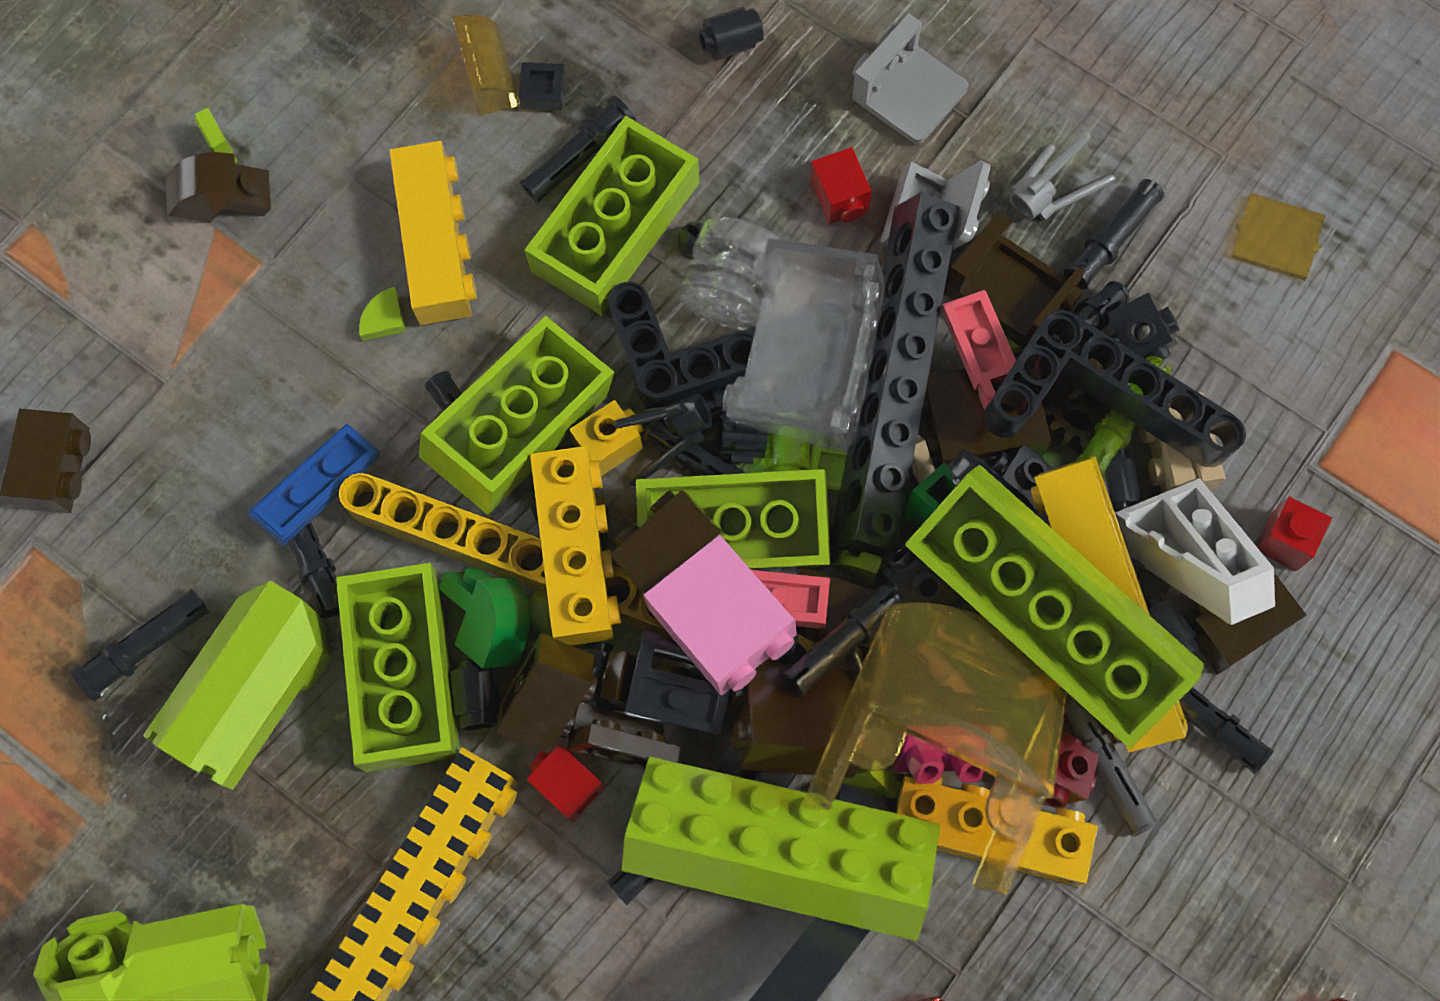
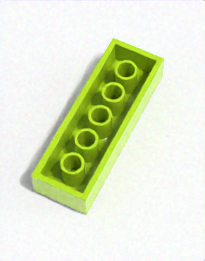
(1056, 606)
(775, 852)

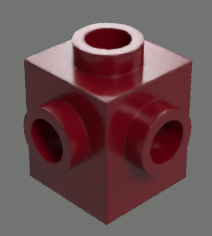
(1074, 773)

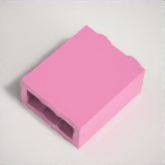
(722, 616)

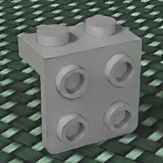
(906, 83)
(964, 190)

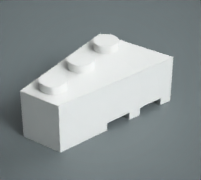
(1199, 551)

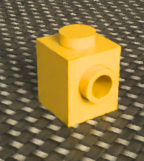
(605, 441)

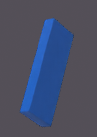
(313, 485)

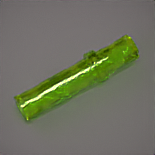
(1115, 430)

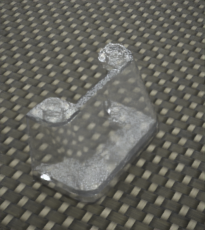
(809, 343)

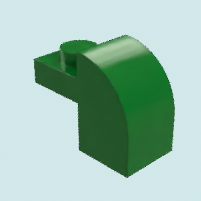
(495, 616)

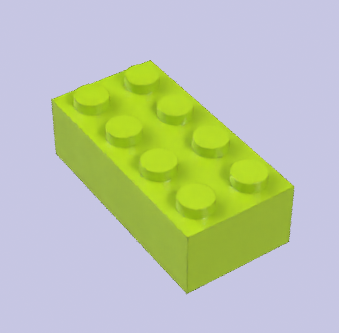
(613, 214)
(515, 411)
(765, 515)
(397, 668)

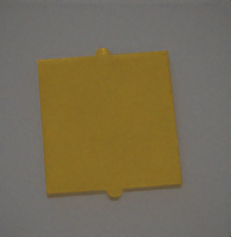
(1278, 236)

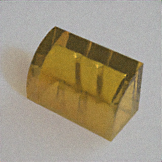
(486, 63)

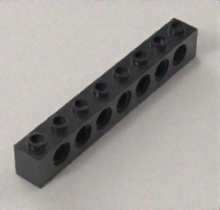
(896, 378)

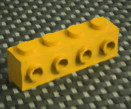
(431, 233)
(573, 547)
(1057, 847)

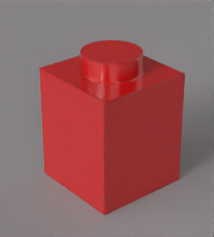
(840, 186)
(1293, 533)
(564, 782)

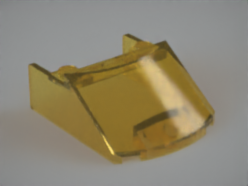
(967, 693)

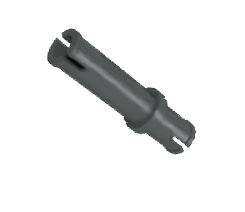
(1111, 769)

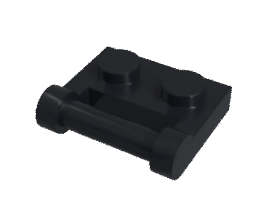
(671, 696)

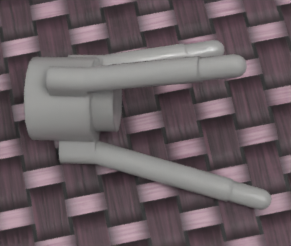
(1034, 193)

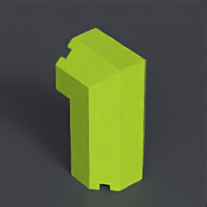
(242, 683)
(174, 959)

